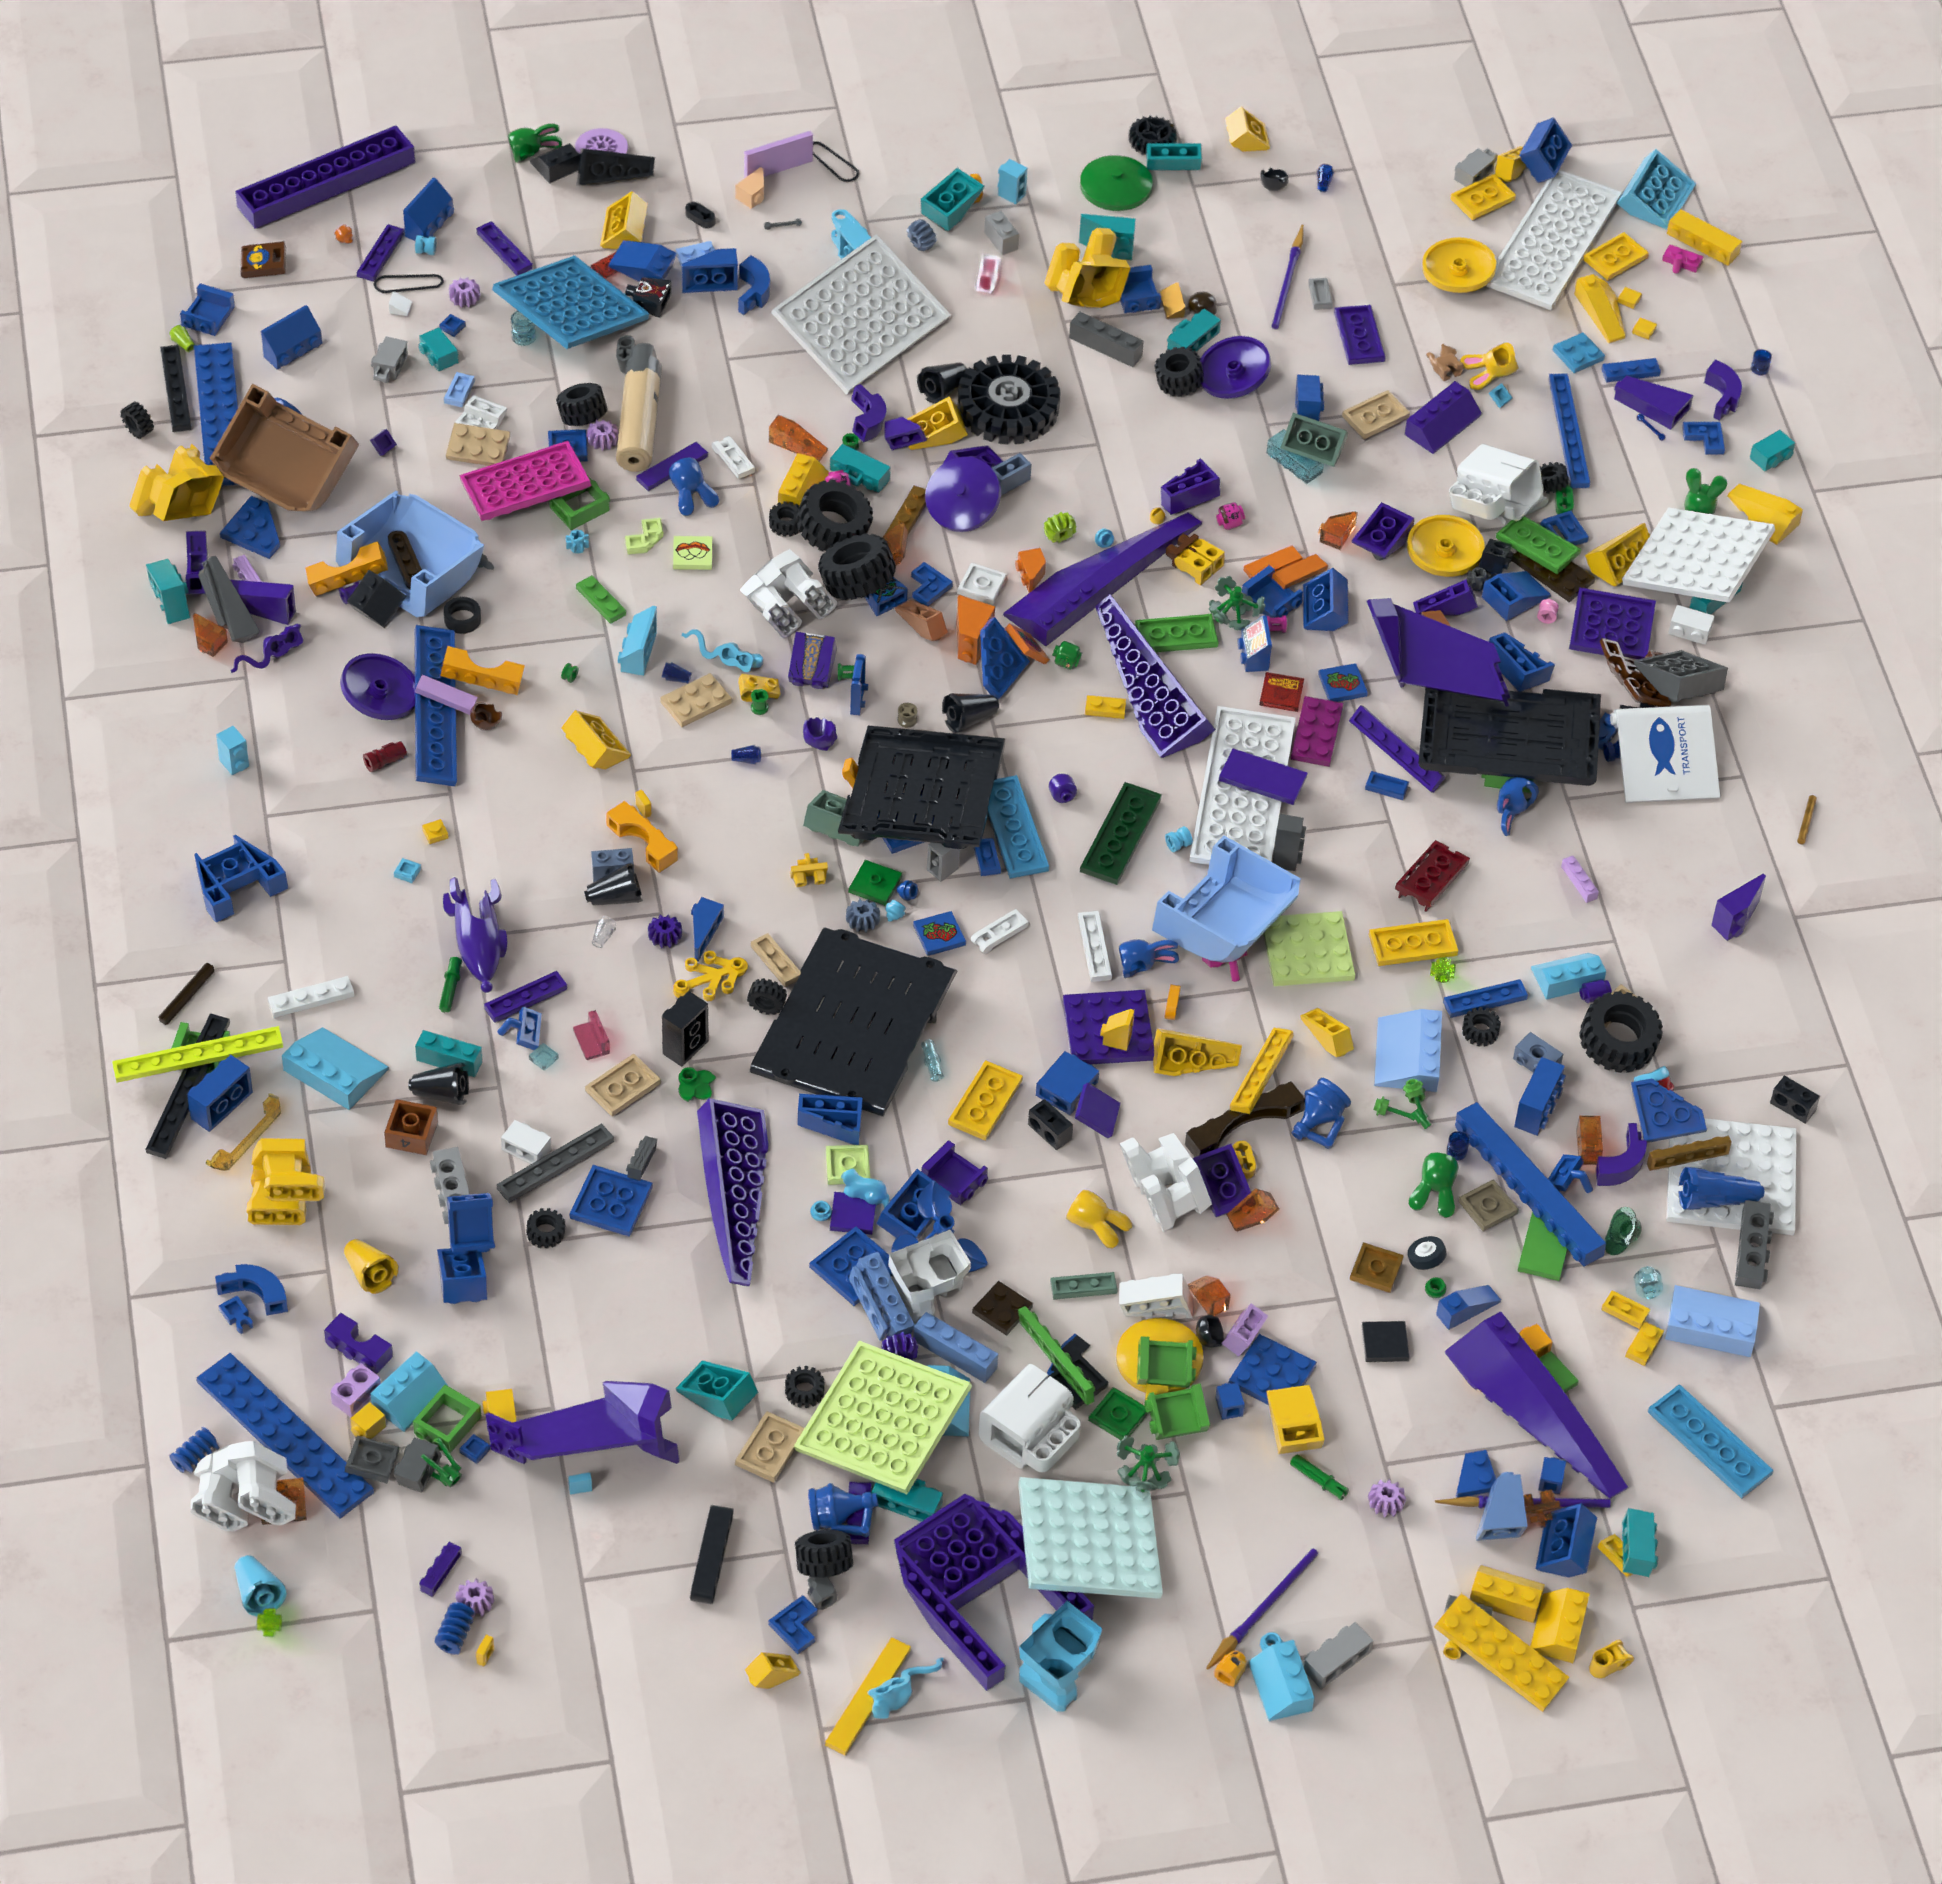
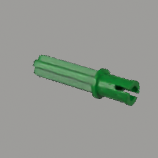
(451, 978)
(1325, 1481)

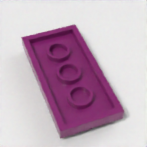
(1316, 731)

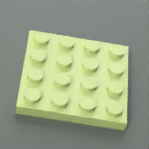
(1309, 949)

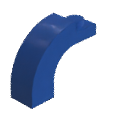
(758, 276)
(258, 1281)

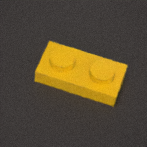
(1105, 707)
(1625, 1309)
(1644, 1343)
(1612, 1549)

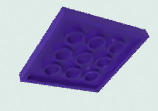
(1612, 618)
(1087, 1014)

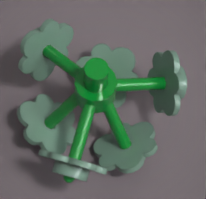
(1238, 602)
(1147, 1457)

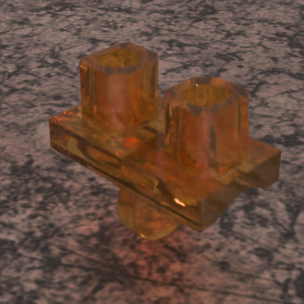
(1547, 1503)

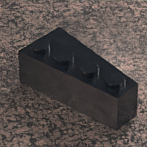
(609, 166)

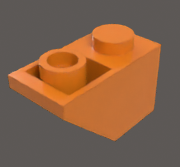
(1031, 566)

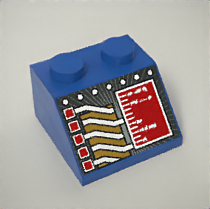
(1255, 646)

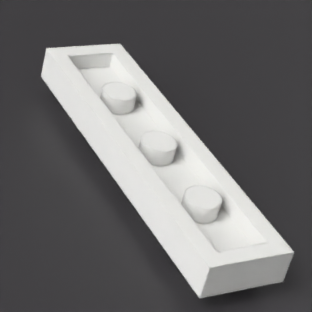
(1094, 946)
(310, 996)

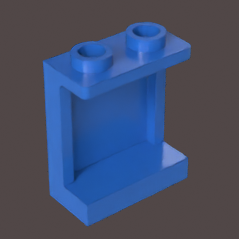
(1139, 291)
(208, 310)
(1277, 600)
(1065, 1081)
(470, 1223)

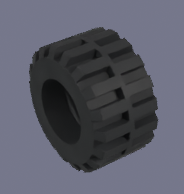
(1179, 371)
(581, 404)
(824, 1553)

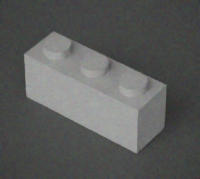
(1338, 1654)

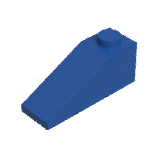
(706, 920)
(1465, 1304)

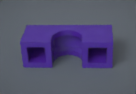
(371, 1353)

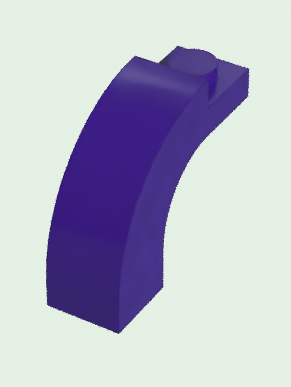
(1728, 384)
(870, 423)
(196, 554)
(1622, 1168)

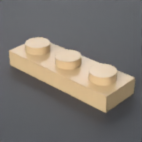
(776, 960)

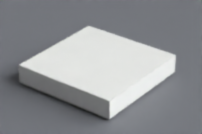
(982, 583)

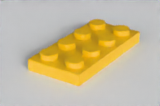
(1413, 942)
(985, 1100)

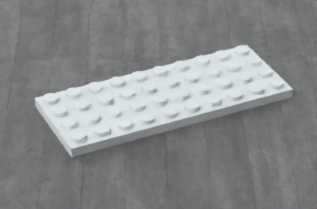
(1553, 239)
(1231, 810)

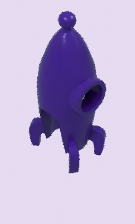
(480, 938)

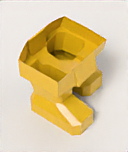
(1093, 277)
(183, 493)
(282, 1183)

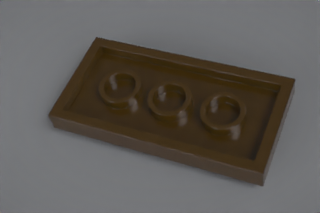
(1564, 583)

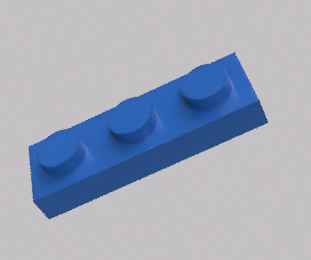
(1637, 369)

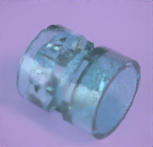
(523, 329)

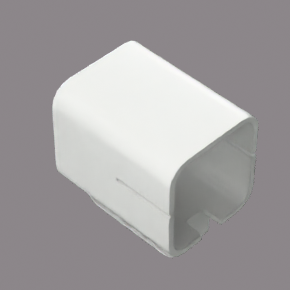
(1496, 484)
(1027, 1424)

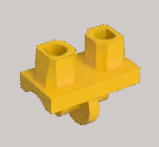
(808, 867)

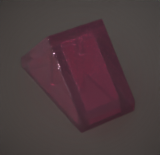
(989, 274)

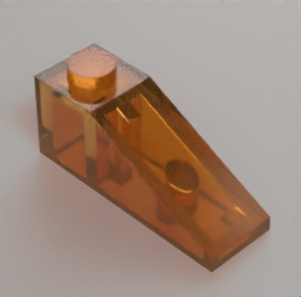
(794, 438)

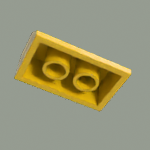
(624, 221)
(801, 476)
(594, 740)
(1507, 1593)
(1560, 1623)

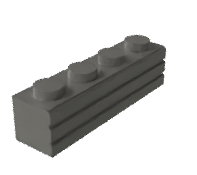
(642, 1157)

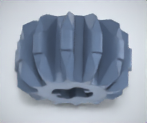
(921, 235)
(863, 915)

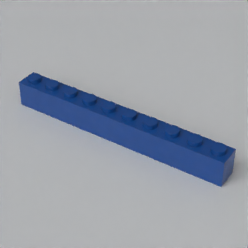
(1530, 1184)

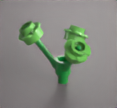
(1415, 1094)

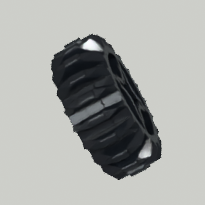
(1151, 131)

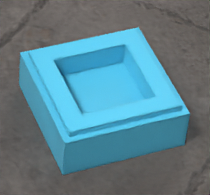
(407, 870)
(580, 1483)

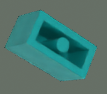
(438, 349)
(1772, 450)

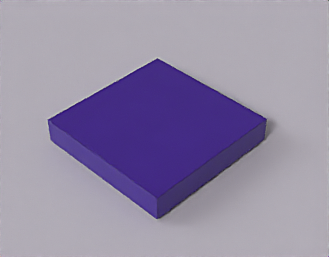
(1097, 1110)
(851, 1213)

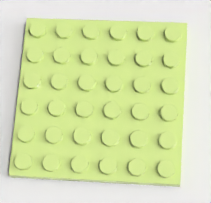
(883, 1417)

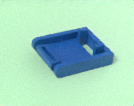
(858, 685)

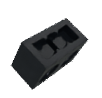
(1496, 556)
(1794, 1099)
(1050, 1124)

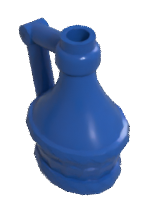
(1323, 1105)
(833, 1506)

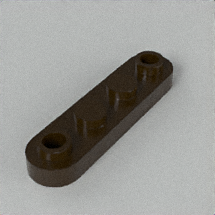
(404, 556)

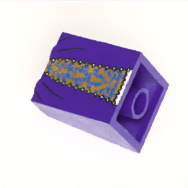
(812, 660)

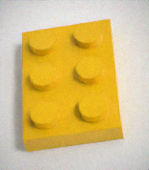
(1483, 197)
(1615, 256)

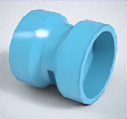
(425, 245)
(1177, 839)

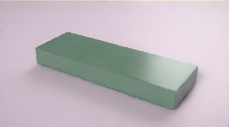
(1083, 1285)

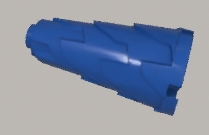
(1715, 1189)

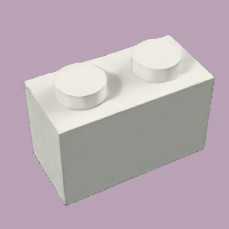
(1691, 624)
(525, 1142)

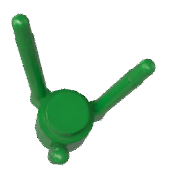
(447, 1474)

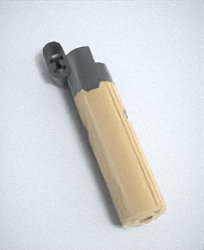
(639, 403)

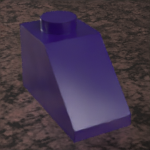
(902, 433)

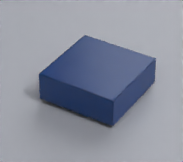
(452, 325)
(475, 1448)

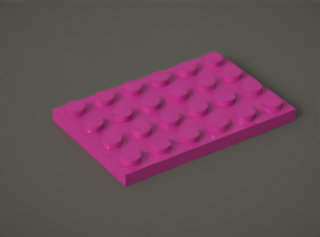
(525, 481)

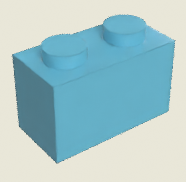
(1012, 181)
(232, 750)

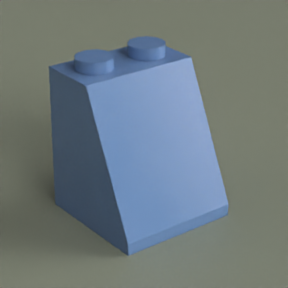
(1504, 1510)

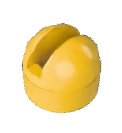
(1159, 516)
(1455, 1653)

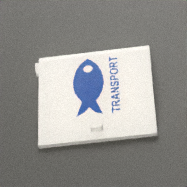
(1667, 753)

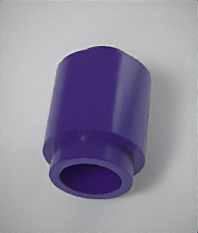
(1594, 989)

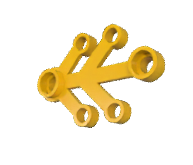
(734, 967)

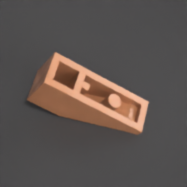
(923, 619)

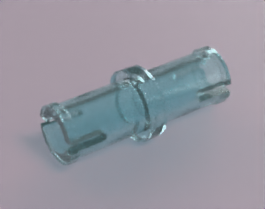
(932, 1060)

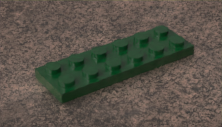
(1120, 833)

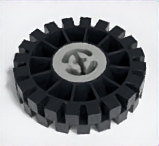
(1004, 414)

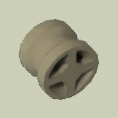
(907, 715)

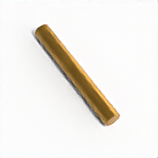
(1806, 819)

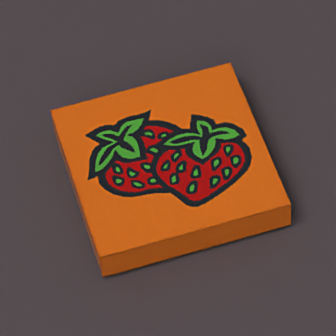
(1027, 643)

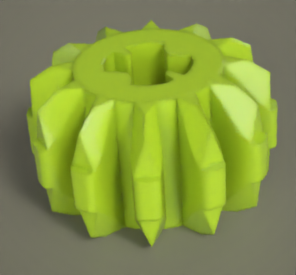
(1060, 527)

